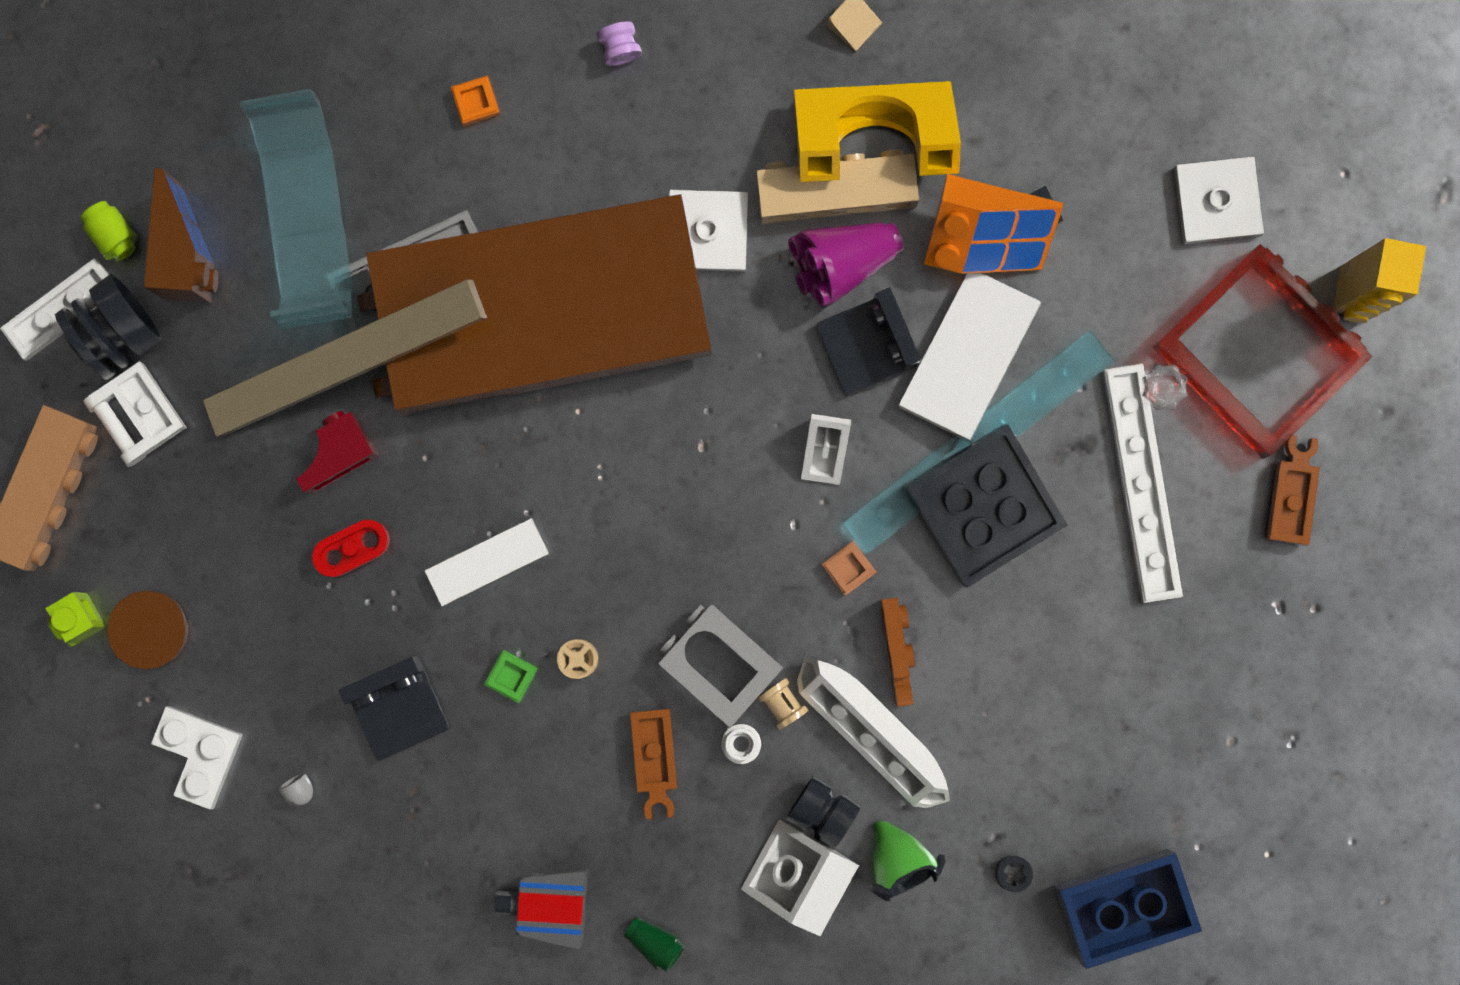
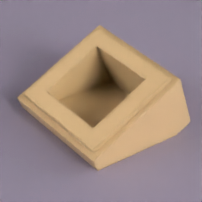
(854, 23)

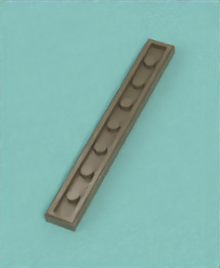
(345, 358)

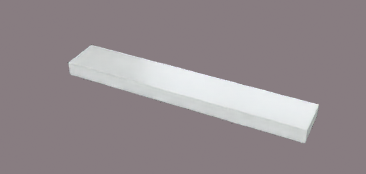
(1142, 484)

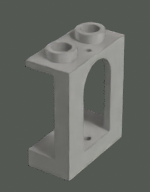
(677, 666)

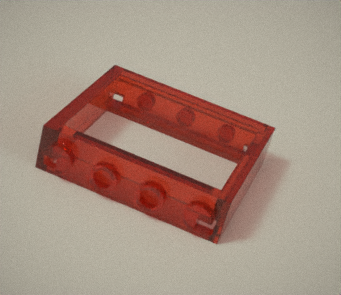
(1318, 316)

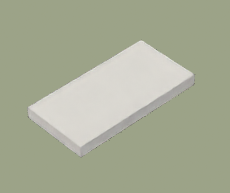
(969, 355)

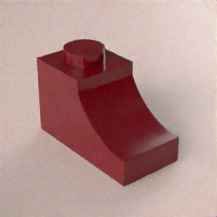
(341, 450)

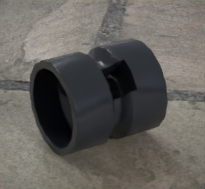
(823, 812)

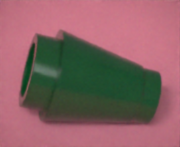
(655, 944)

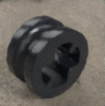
(1025, 870)

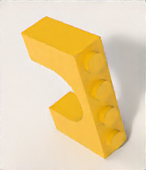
(917, 109)

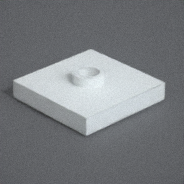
(1218, 200)
(716, 228)

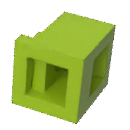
(74, 618)

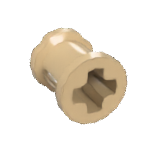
(782, 704)

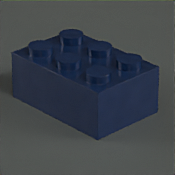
(1127, 908)

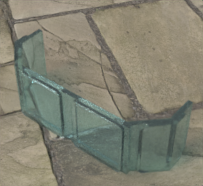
(302, 208)

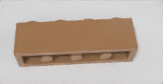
(41, 486)

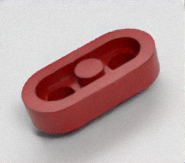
(351, 547)

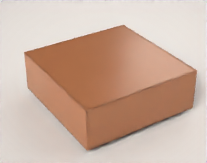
(848, 568)

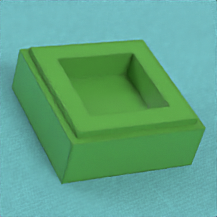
(511, 676)

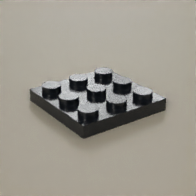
(986, 505)

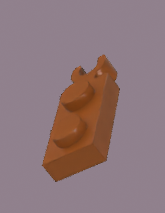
(1294, 495)
(899, 655)
(654, 757)

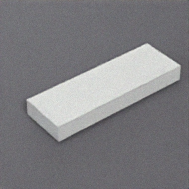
(37, 324)
(487, 562)

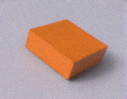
(475, 101)

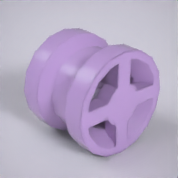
(619, 43)

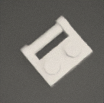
(145, 407)

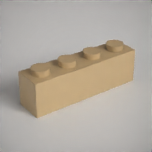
(863, 187)

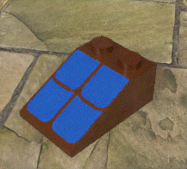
(176, 251)

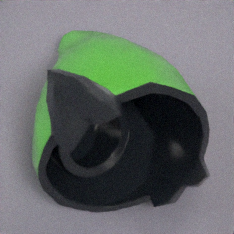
(901, 862)

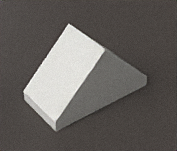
(825, 449)

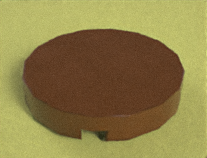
(147, 630)

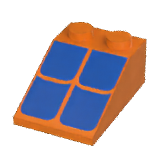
(990, 228)

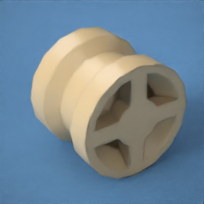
(575, 659)

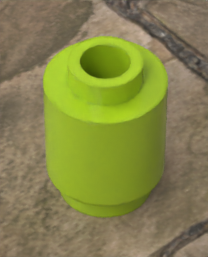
(109, 231)

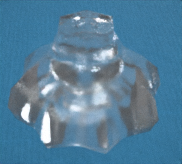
(1164, 386)

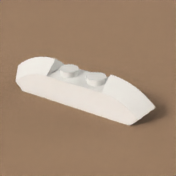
(873, 732)

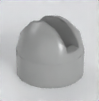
(297, 790)

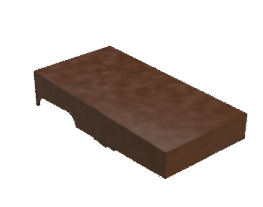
(559, 301)

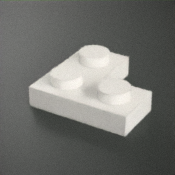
(208, 750)

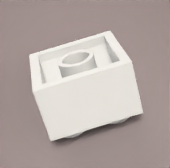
(799, 878)

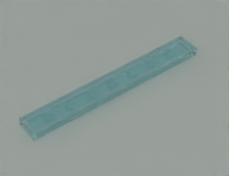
(1018, 409)

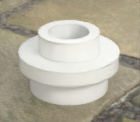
(750, 753)

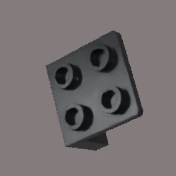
(869, 342)
(396, 707)

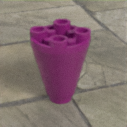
(842, 257)

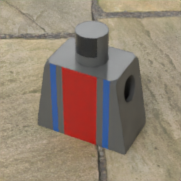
(548, 906)

